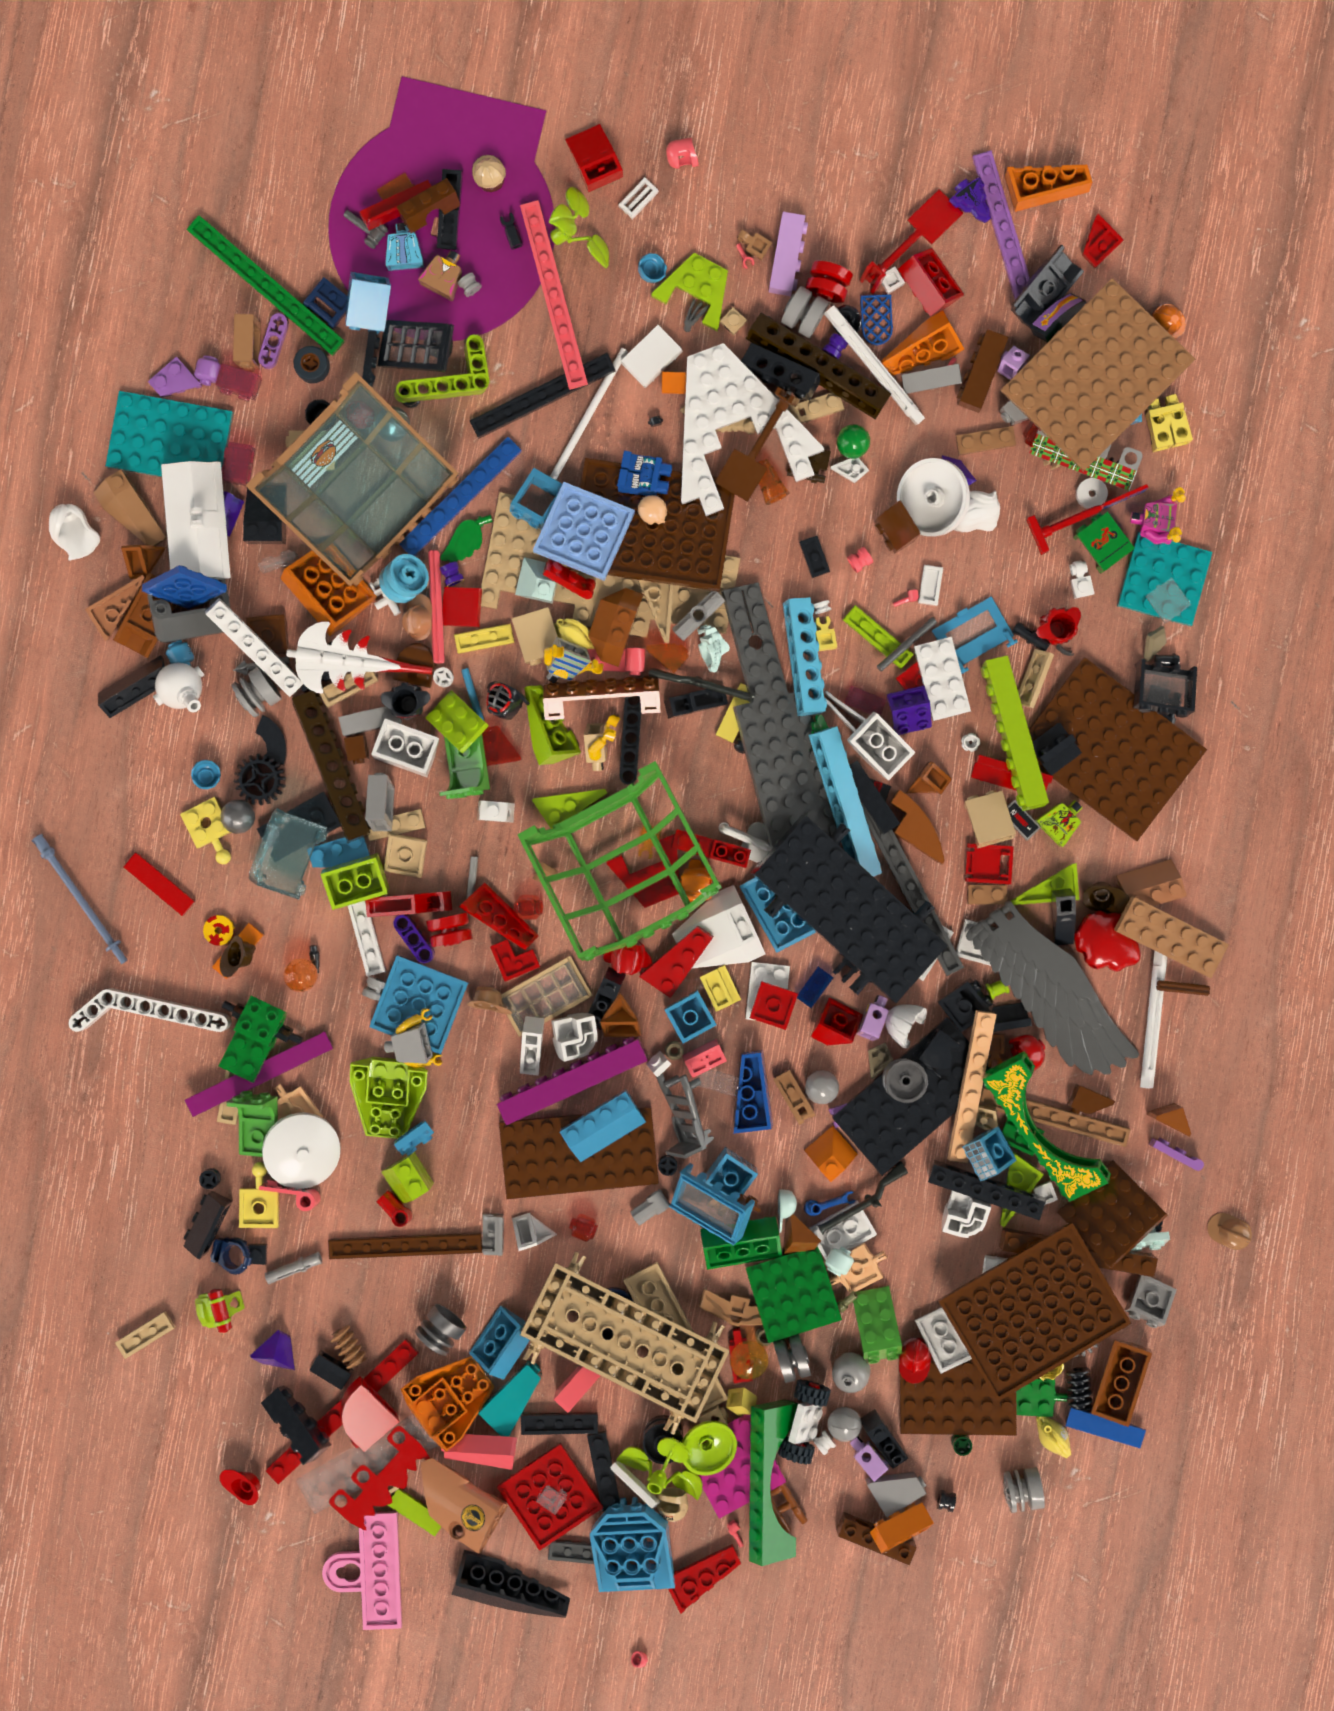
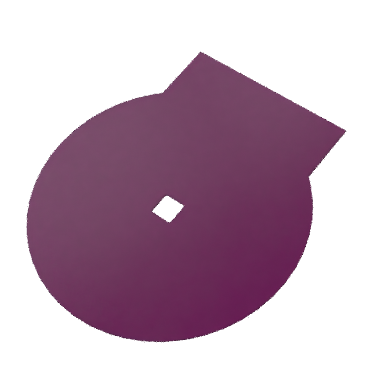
(432, 132)

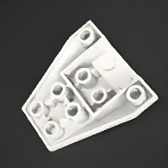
(732, 930)

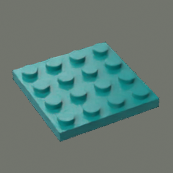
(1156, 564)

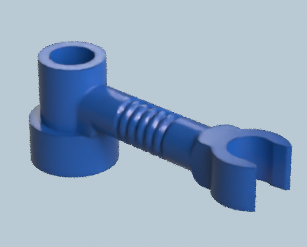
(808, 1206)

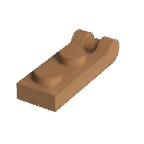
(793, 1096)

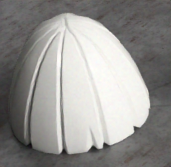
(901, 1020)

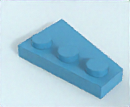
(338, 852)

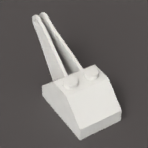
(875, 741)

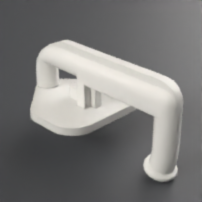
(754, 839)

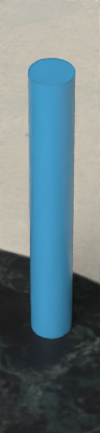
(471, 692)

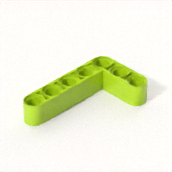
(450, 381)

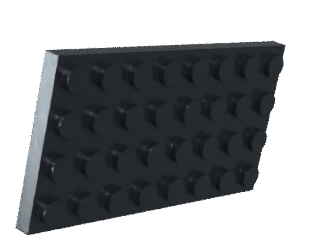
(889, 1128)

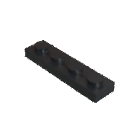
(559, 1423)
(604, 1475)

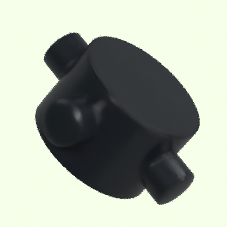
(655, 421)

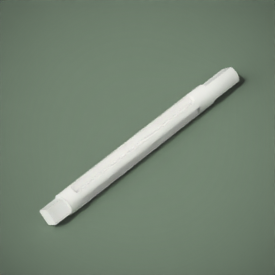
(874, 364)
(1153, 1022)

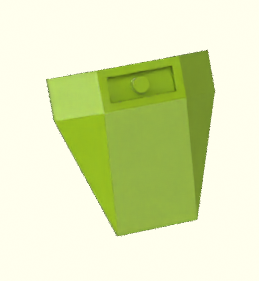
(386, 1094)

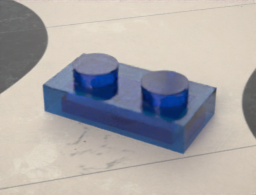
(814, 987)

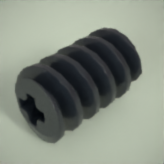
(1080, 1388)

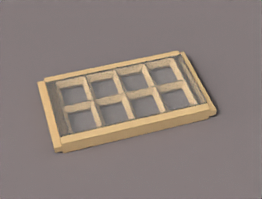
(546, 994)

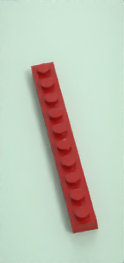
(333, 1420)

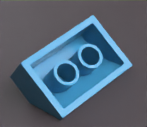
(500, 1343)

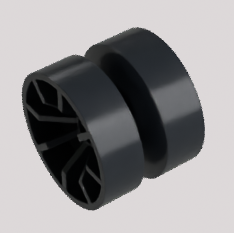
(654, 1433)

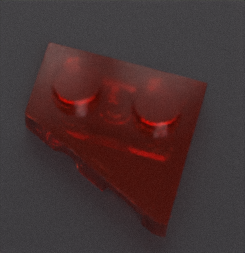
(498, 748)

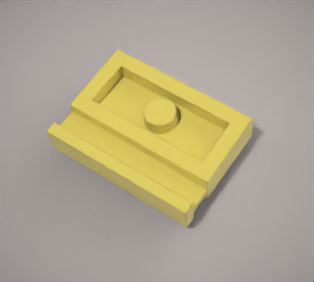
(720, 988)

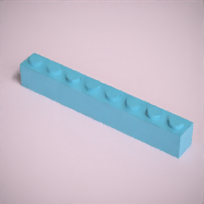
(844, 797)

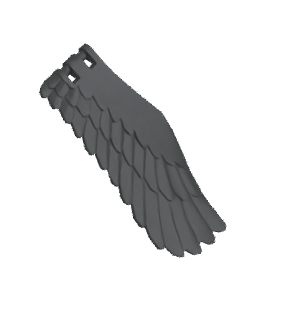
(1053, 991)

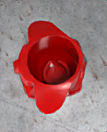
(1059, 625)
(629, 959)

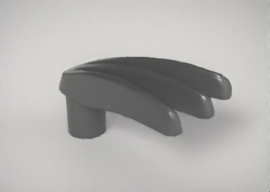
(692, 318)

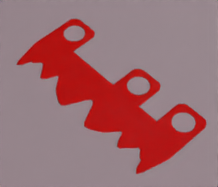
(376, 1490)

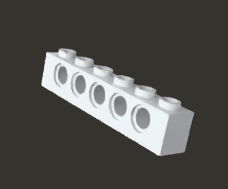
(254, 647)

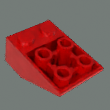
(594, 158)

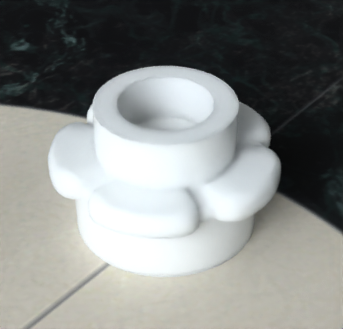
(975, 742)

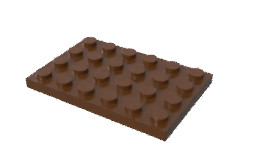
(955, 1404)

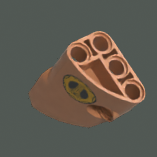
(456, 1501)

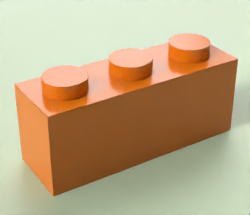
(901, 1527)

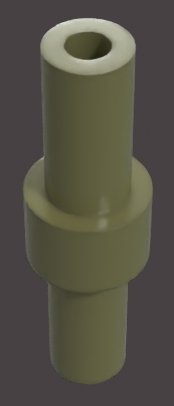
(843, 1303)

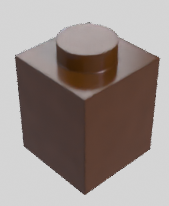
(356, 749)

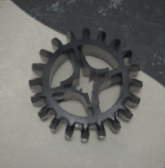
(263, 787)

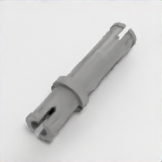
(301, 1264)

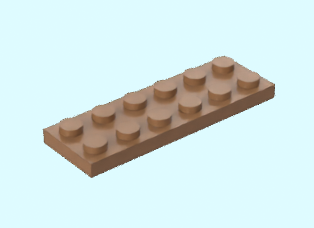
(1171, 937)

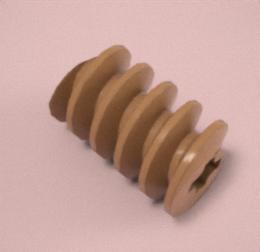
(348, 1347)

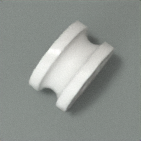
(822, 607)

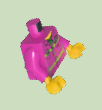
(1159, 519)

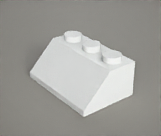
(405, 748)

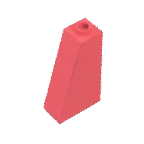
(575, 1387)
(484, 1450)

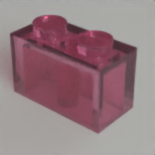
(238, 382)
(238, 463)

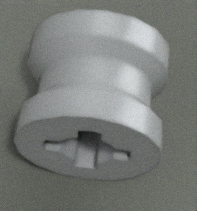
(469, 284)

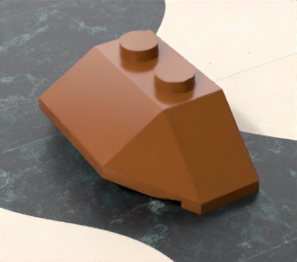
(614, 624)

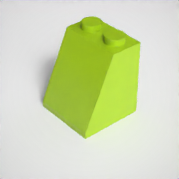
(408, 1178)

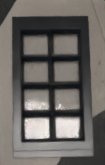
(415, 345)

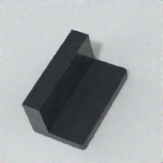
(1011, 1017)
(331, 1370)

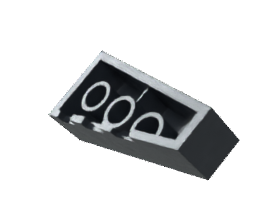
(296, 1424)

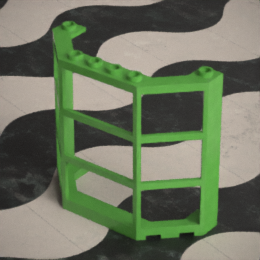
(533, 836)

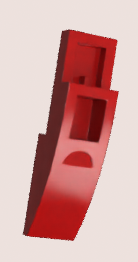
(713, 848)

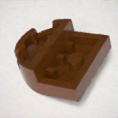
(417, 655)

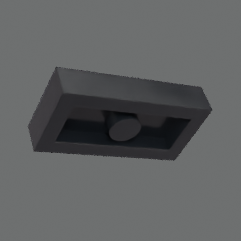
(814, 557)

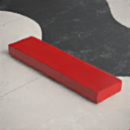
(159, 884)

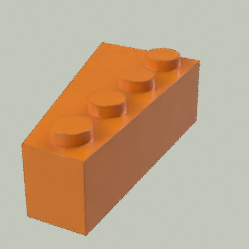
(1044, 185)

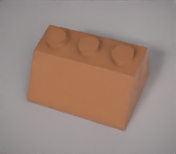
(1153, 883)

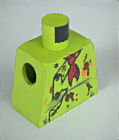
(1060, 822)

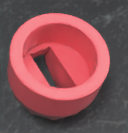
(639, 1663)

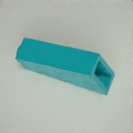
(510, 1400)

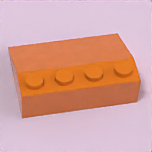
(325, 592)

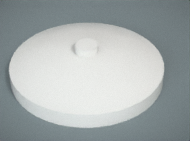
(934, 496)
(301, 1150)

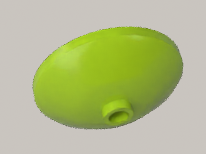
(712, 1455)

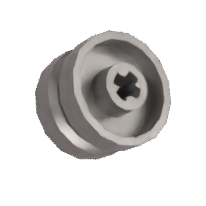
(901, 1091)
(792, 1358)

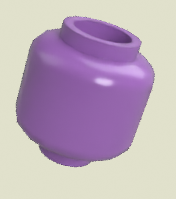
(207, 370)

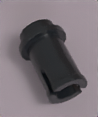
(1168, 660)

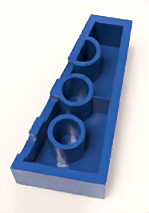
(753, 1099)

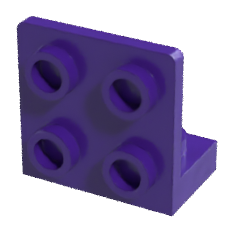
(910, 710)

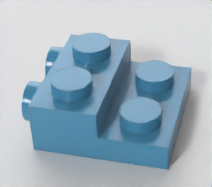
(407, 1142)

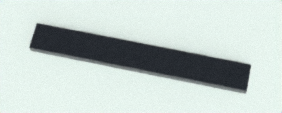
(538, 398)

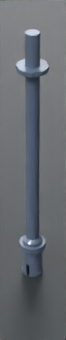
(48, 853)

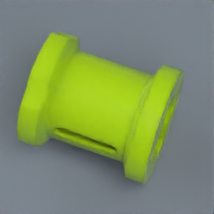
(996, 988)

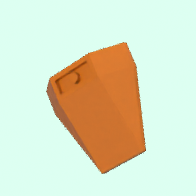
(448, 1399)

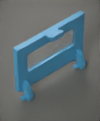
(976, 631)

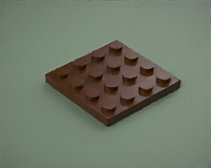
(1114, 1216)

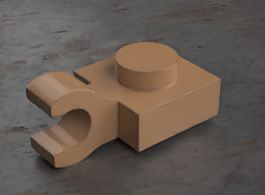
(757, 245)

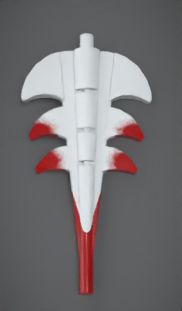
(316, 657)

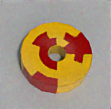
(212, 936)

